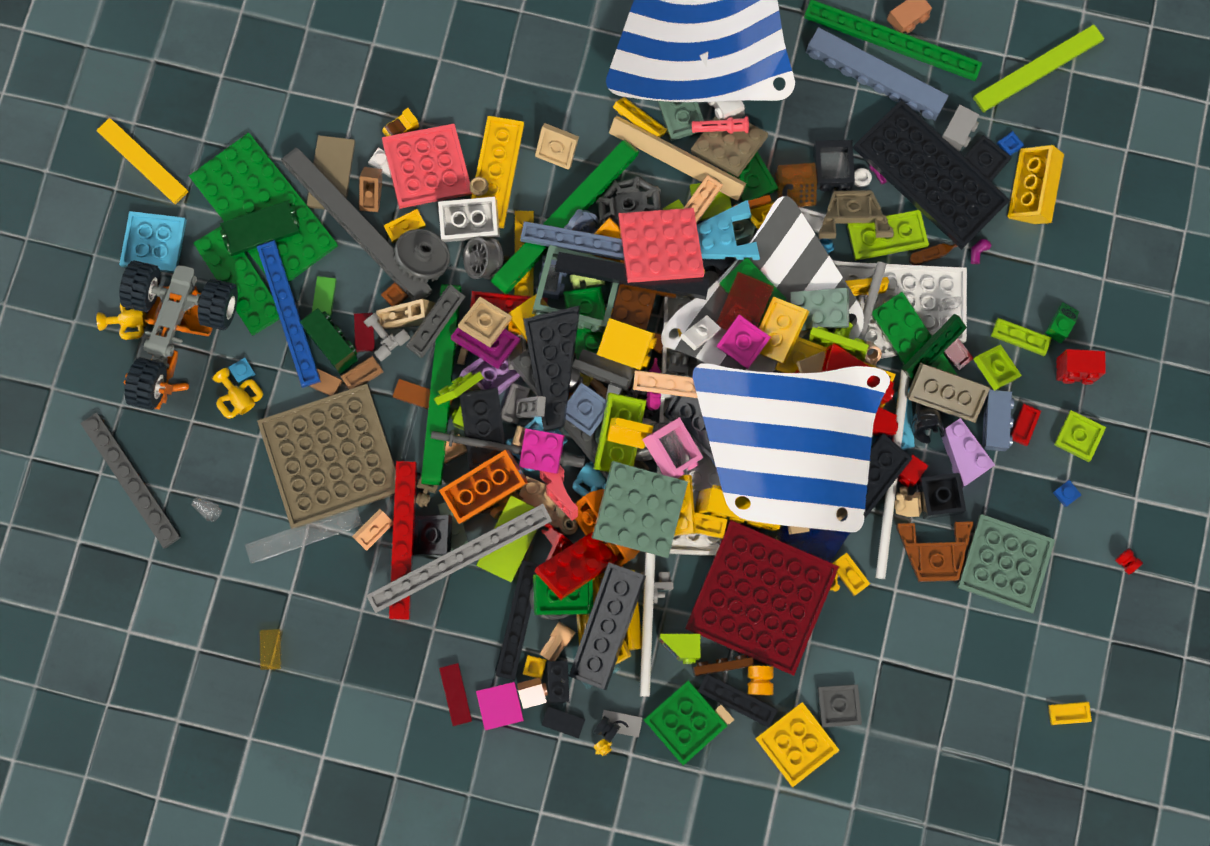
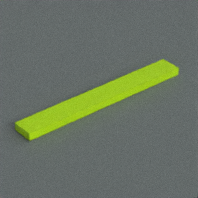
(1038, 68)

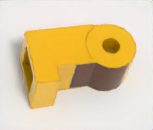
(404, 123)

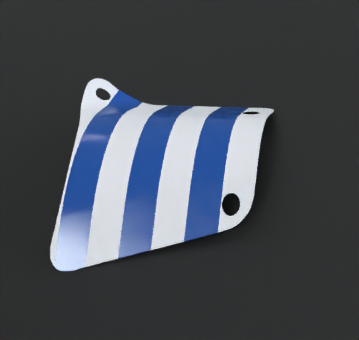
(664, 44)
(792, 441)

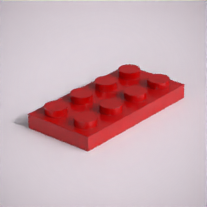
(575, 565)

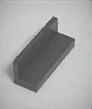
(604, 370)

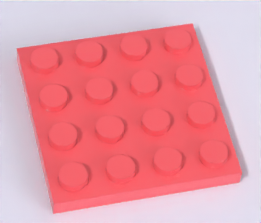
(426, 165)
(661, 245)

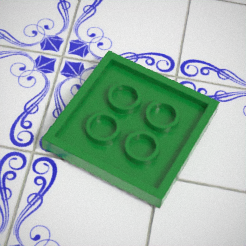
(685, 723)

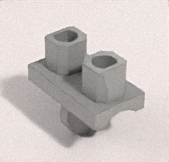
(663, 584)

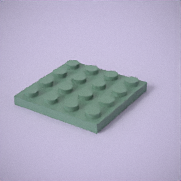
(639, 509)
(1006, 563)

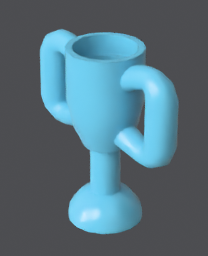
(590, 477)

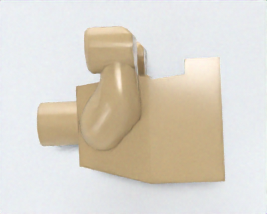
(908, 504)

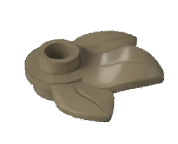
(559, 521)

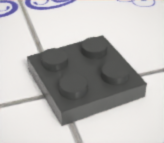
(839, 705)

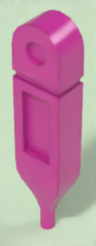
(653, 399)

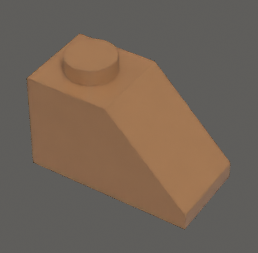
(370, 189)

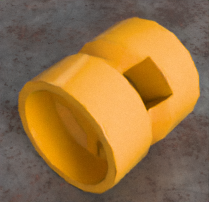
(760, 680)

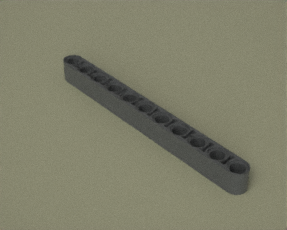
(352, 222)

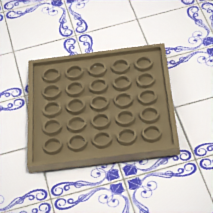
(329, 456)

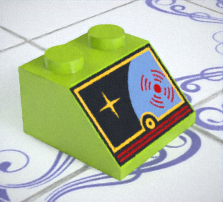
(682, 646)

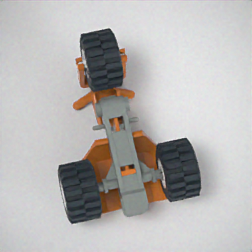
(174, 308)

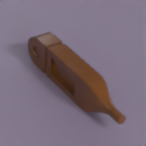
(930, 254)

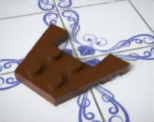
(635, 306)

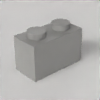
(960, 127)

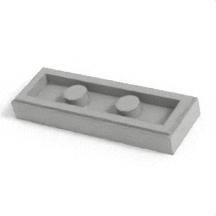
(530, 407)

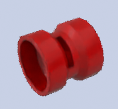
(1124, 559)

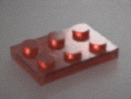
(746, 298)

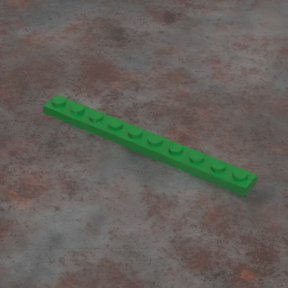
(893, 40)

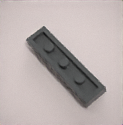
(435, 321)

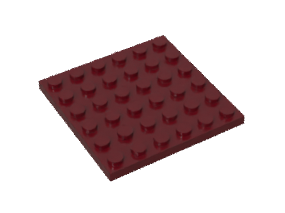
(762, 597)

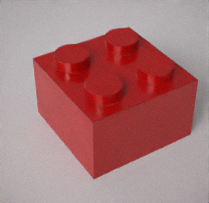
(1080, 366)

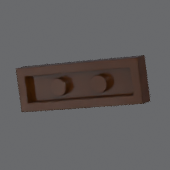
(722, 665)

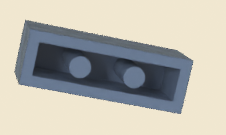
(997, 420)

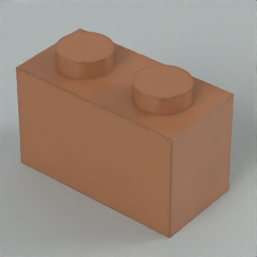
(909, 14)

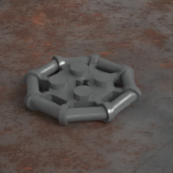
(628, 195)

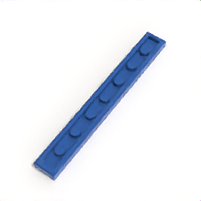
(288, 314)

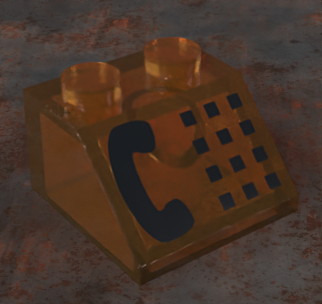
(798, 183)

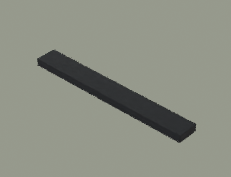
(616, 273)

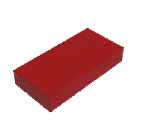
(1025, 424)

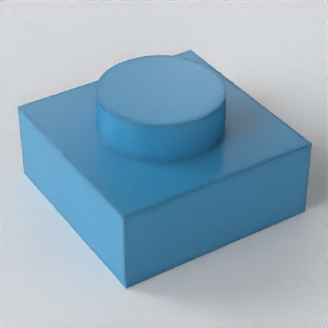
(242, 370)

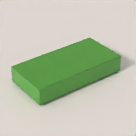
(324, 294)

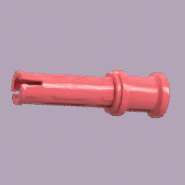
(730, 125)

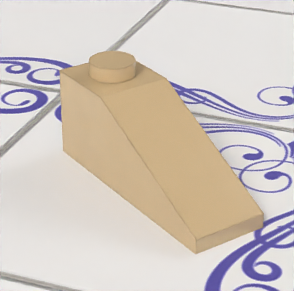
(405, 314)

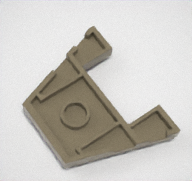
(854, 208)

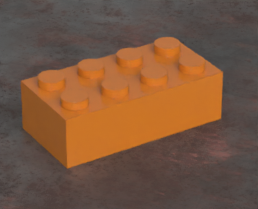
(483, 486)

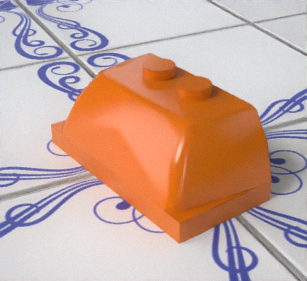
(587, 515)

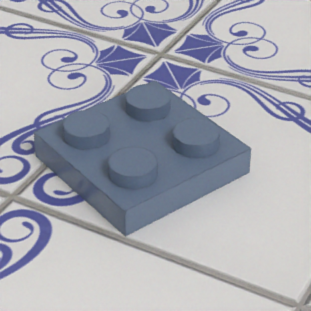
(585, 409)

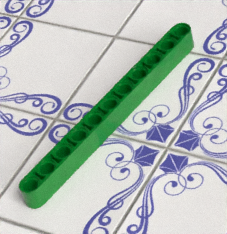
(582, 199)
(439, 414)

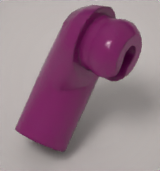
(977, 249)

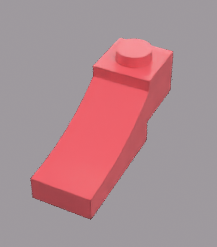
(557, 492)

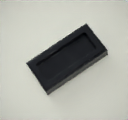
(563, 722)

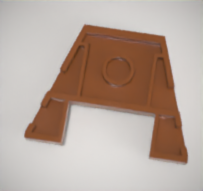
(936, 560)

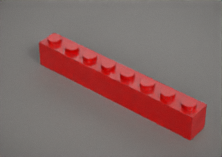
(403, 532)

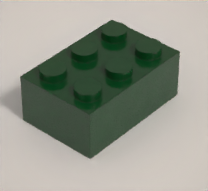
(330, 340)

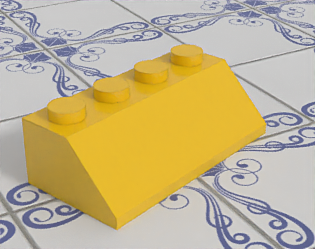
(1036, 184)

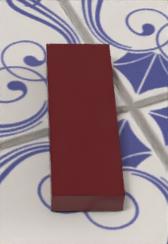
(455, 694)

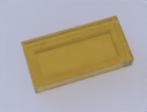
(270, 649)

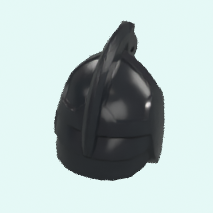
(926, 419)

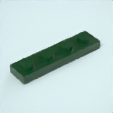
(935, 345)

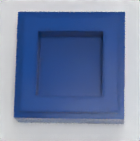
(1010, 143)

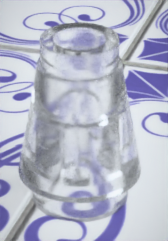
(207, 509)

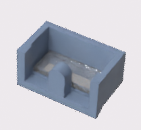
(554, 281)

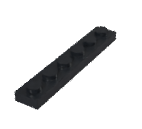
(517, 623)

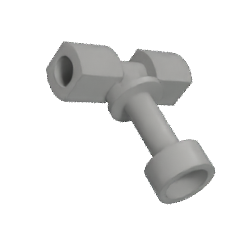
(388, 342)

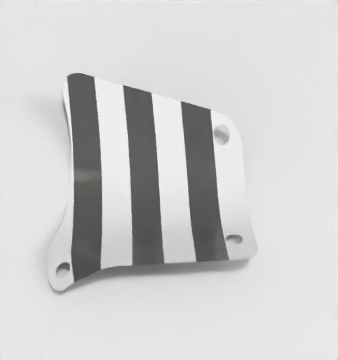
(790, 260)

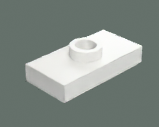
(700, 332)

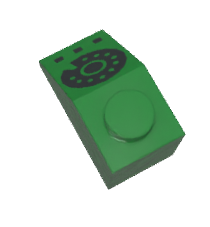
(1062, 323)

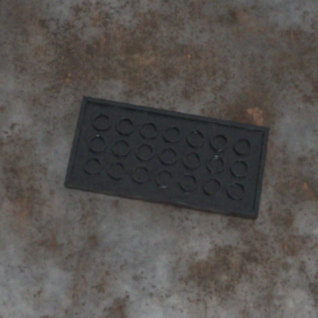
(931, 174)

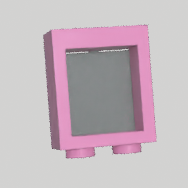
(675, 450)

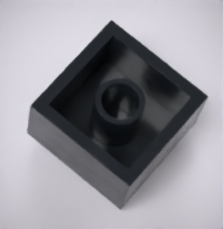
(941, 495)

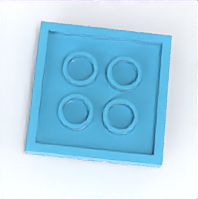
(153, 240)

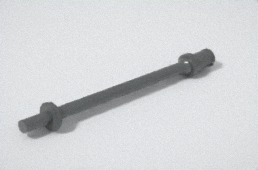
(566, 459)

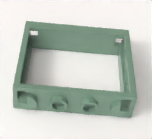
(594, 324)

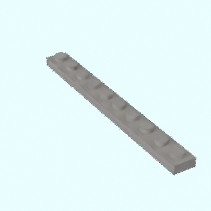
(458, 558)

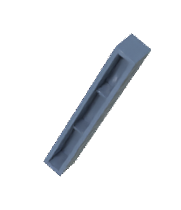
(876, 74)

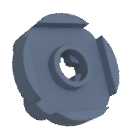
(583, 219)

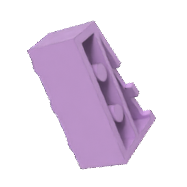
(965, 452)

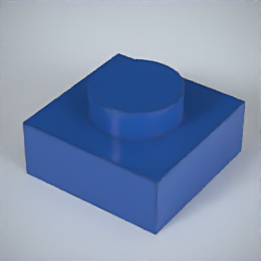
(1067, 493)

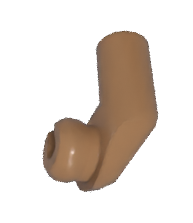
(599, 387)

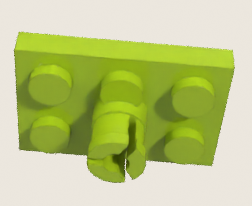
(840, 337)

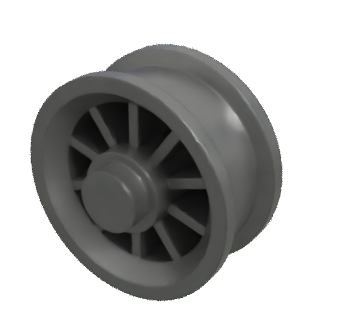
(483, 258)

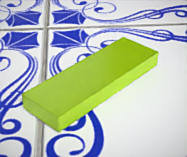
(1021, 336)

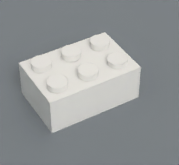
(469, 219)

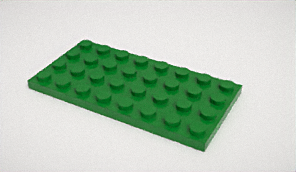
(246, 181)

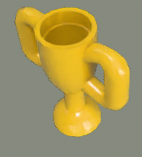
(127, 318)
(238, 397)

